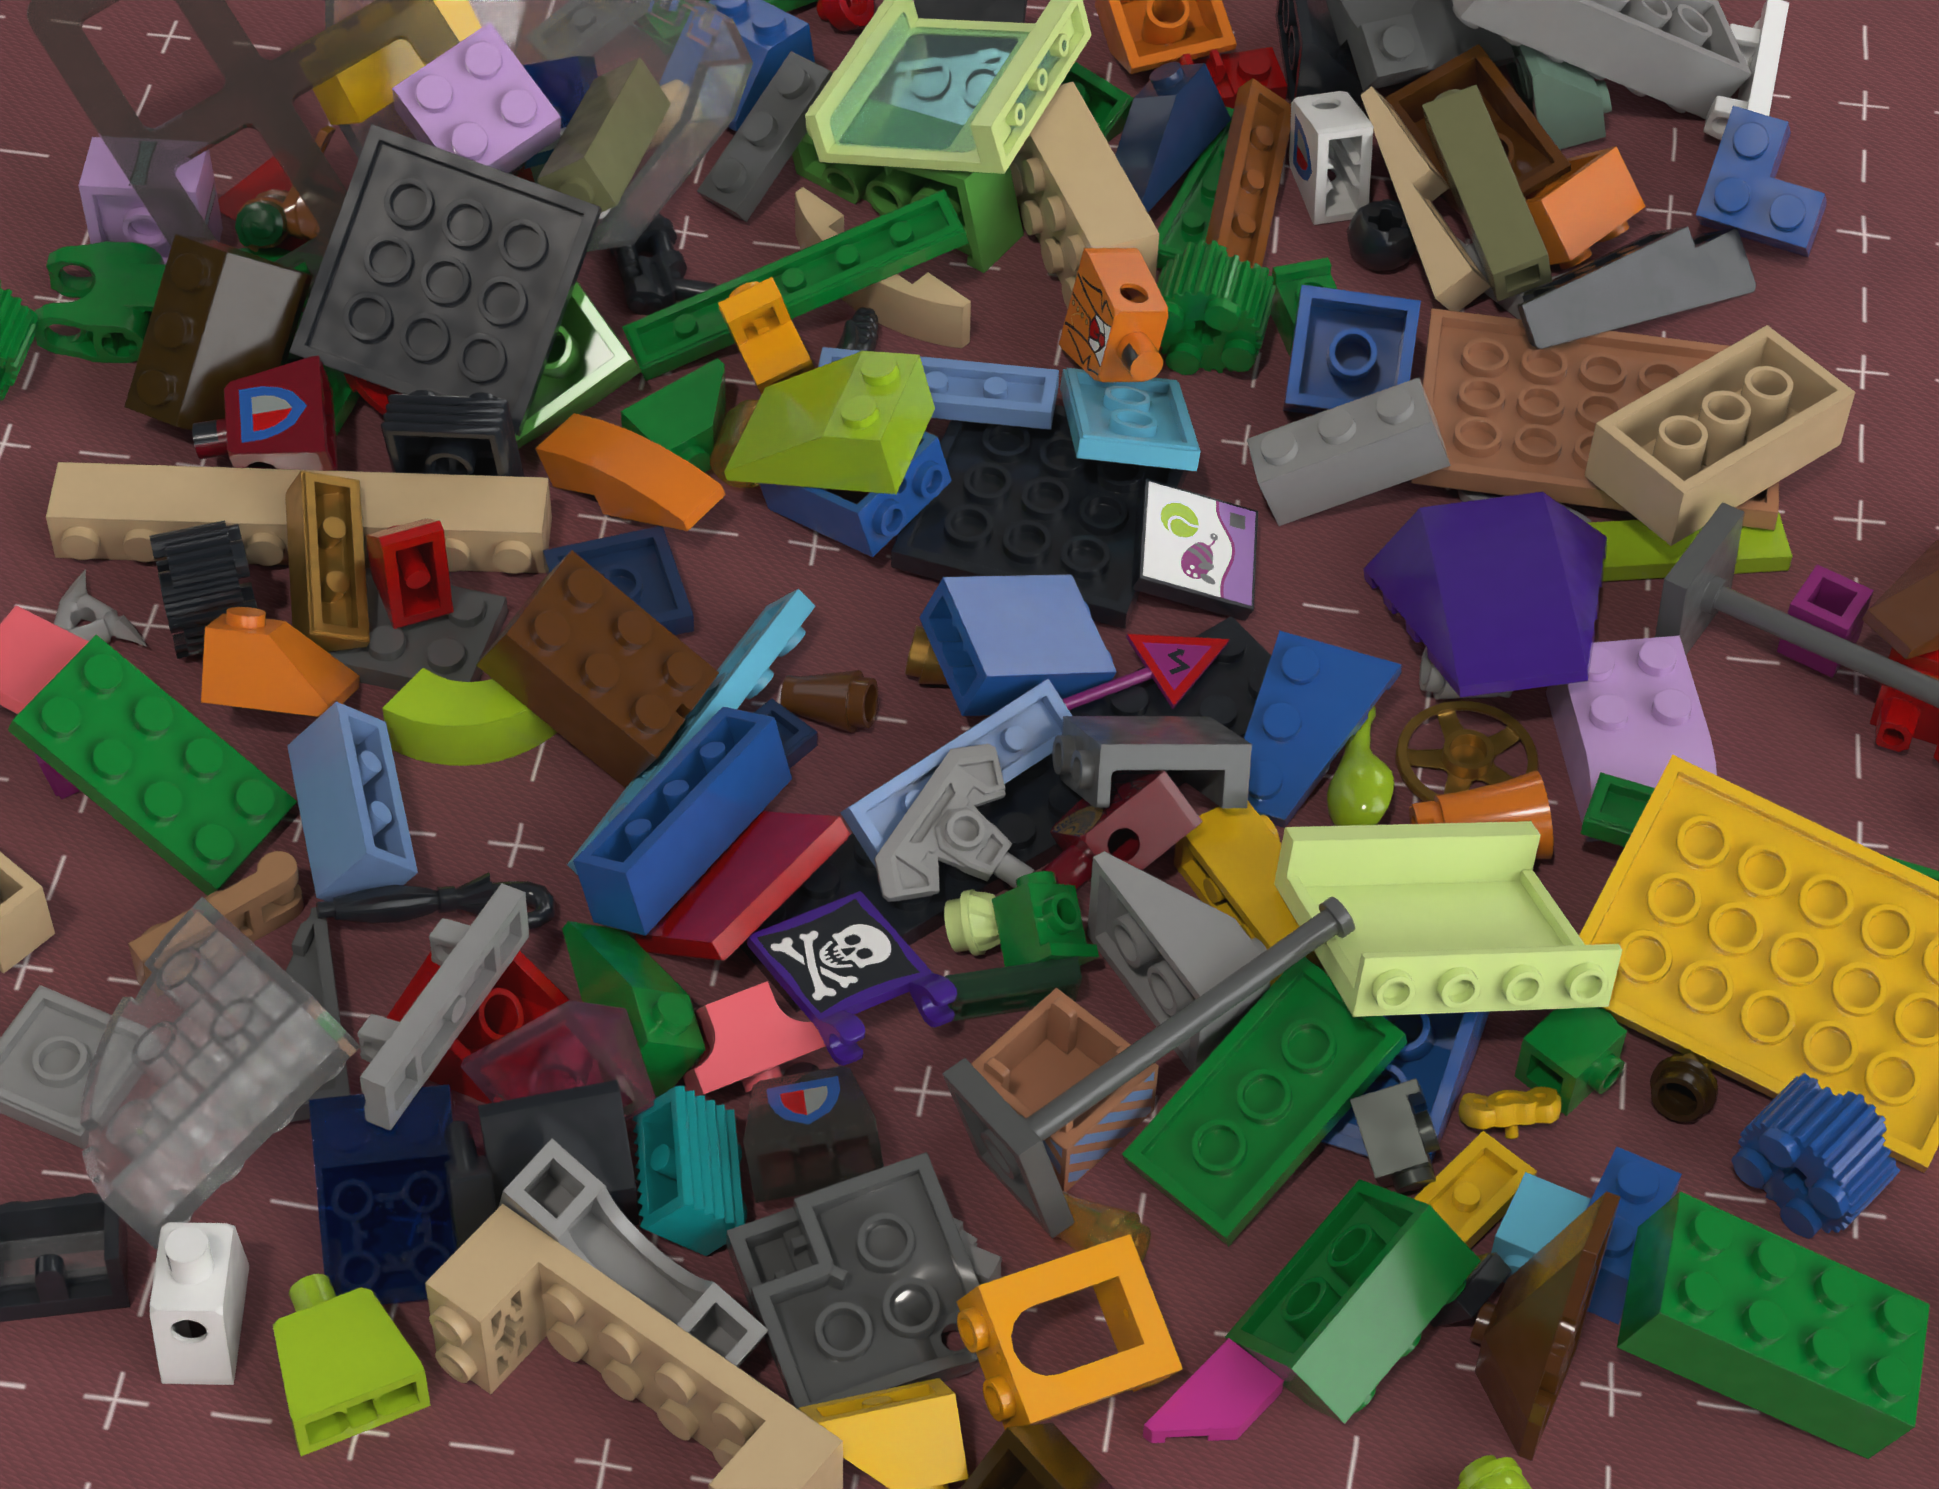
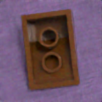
(1526, 143)

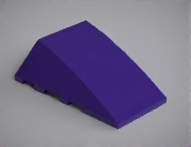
(1496, 590)

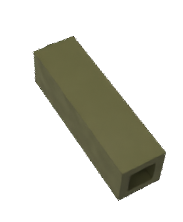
(607, 136)
(1487, 192)

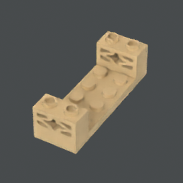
(520, 1285)

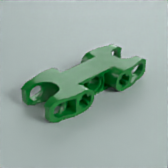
(113, 301)

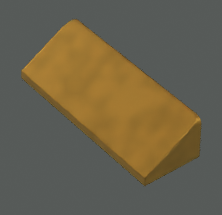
(327, 561)

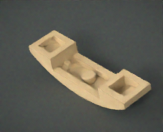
(919, 310)

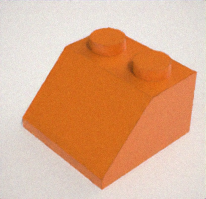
(1161, 31)
(1585, 206)

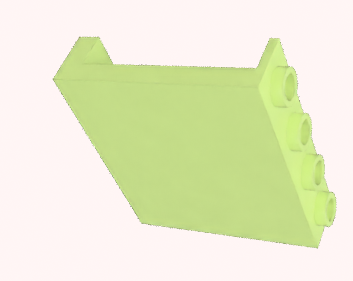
(1442, 919)

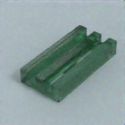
(1013, 987)

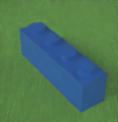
(683, 820)

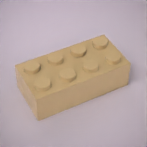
(1077, 191)
(1718, 434)

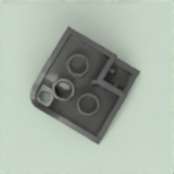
(1407, 38)
(858, 1284)

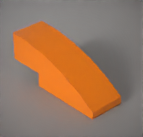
(627, 473)

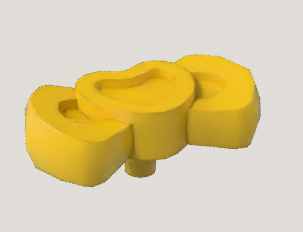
(1510, 1109)

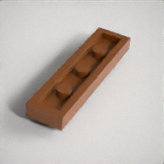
(1250, 173)

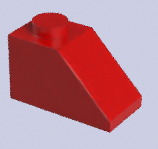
(411, 571)

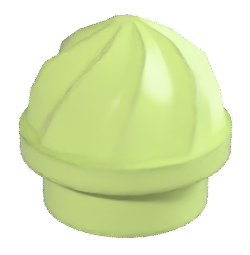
(971, 922)

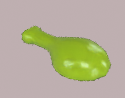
(1361, 783)

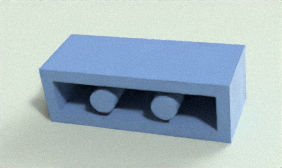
(350, 804)

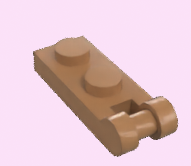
(252, 905)

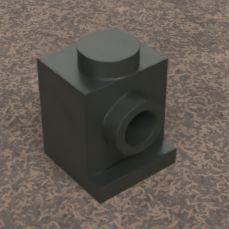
(1397, 1136)

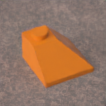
(270, 666)

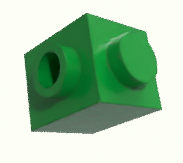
(1573, 1054)

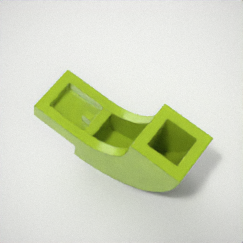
(460, 722)

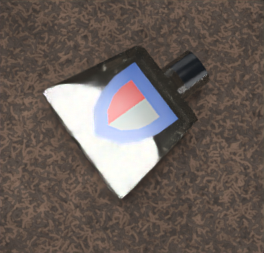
(808, 1132)

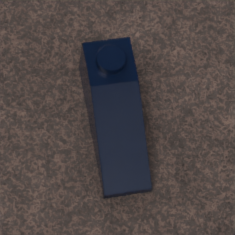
(1169, 128)

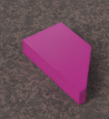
(1217, 1399)

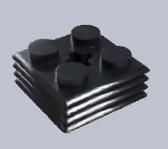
(450, 435)

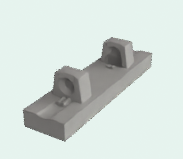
(471, 964)

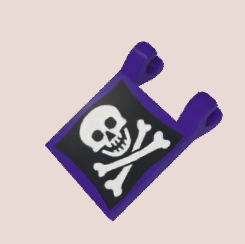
(847, 962)

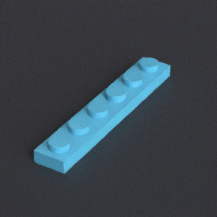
(739, 677)

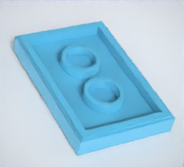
(1129, 421)

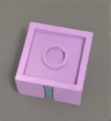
(118, 215)

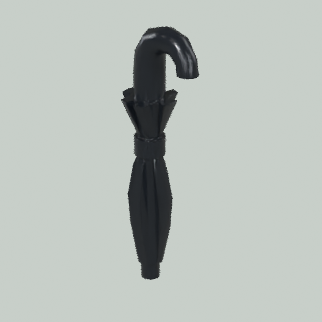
(405, 903)

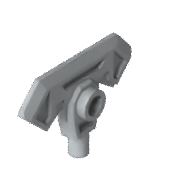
(949, 829)

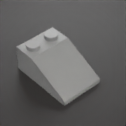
(1167, 948)

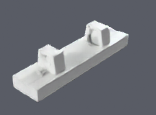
(1762, 52)

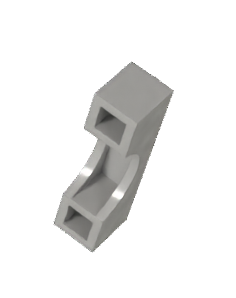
(581, 1215)

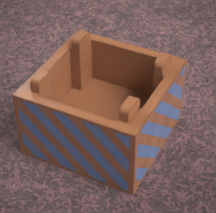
(1047, 1056)

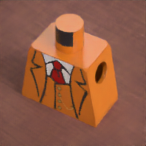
(1115, 317)

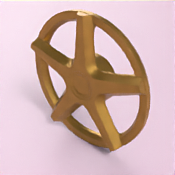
(1465, 753)

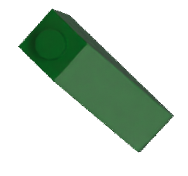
(621, 974)

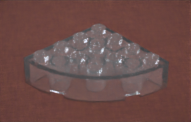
(200, 1071)

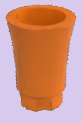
(1507, 801)

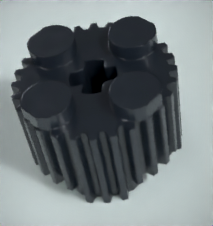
(200, 579)

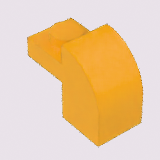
(765, 333)

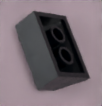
(1312, 51)

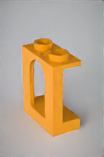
(1129, 1308)

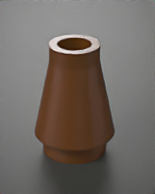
(835, 699)

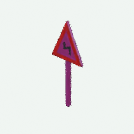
(1171, 662)

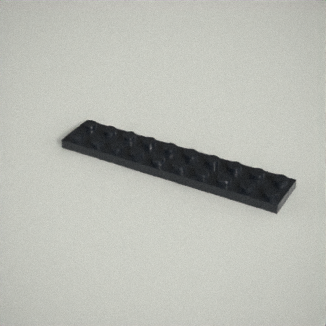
(1035, 798)

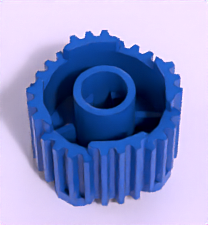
(1816, 1156)

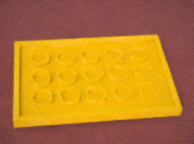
(1777, 952)

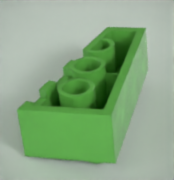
(981, 200)

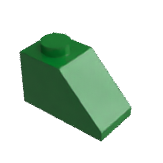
(683, 414)

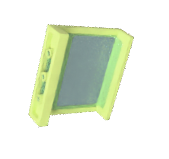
(944, 88)

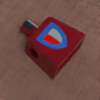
(275, 420)

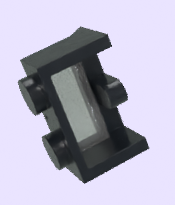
(61, 1258)

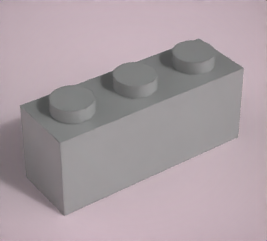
(1348, 452)

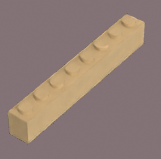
(117, 507)

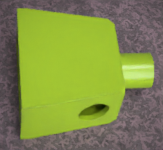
(344, 1364)

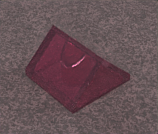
(563, 1051)

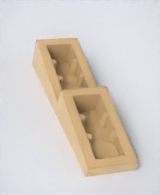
(1417, 183)

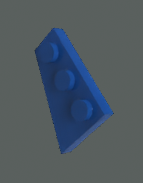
(1304, 717)

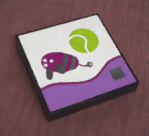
(1195, 550)

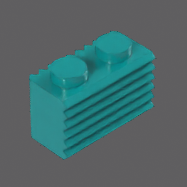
(689, 1170)

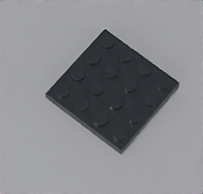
(445, 275)
(1032, 509)

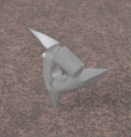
(79, 605)

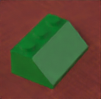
(1355, 1298)

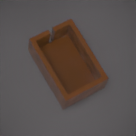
(598, 669)

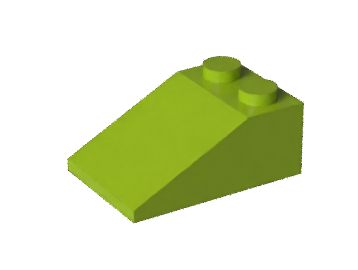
(838, 426)

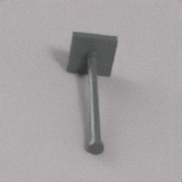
(1702, 586)
(1015, 1146)

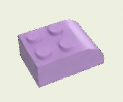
(1630, 716)

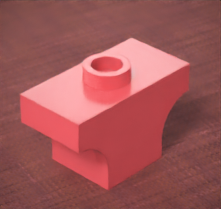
(747, 1041)

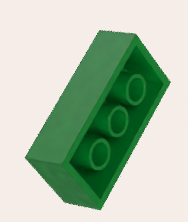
(1774, 1326)

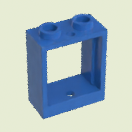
(878, 515)

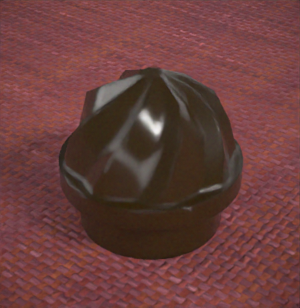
(1683, 1087)

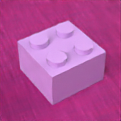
(479, 104)

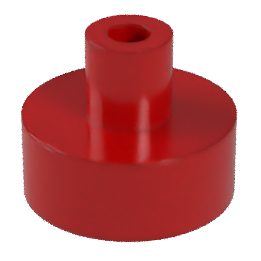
(846, 14)

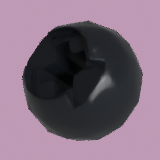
(1380, 236)

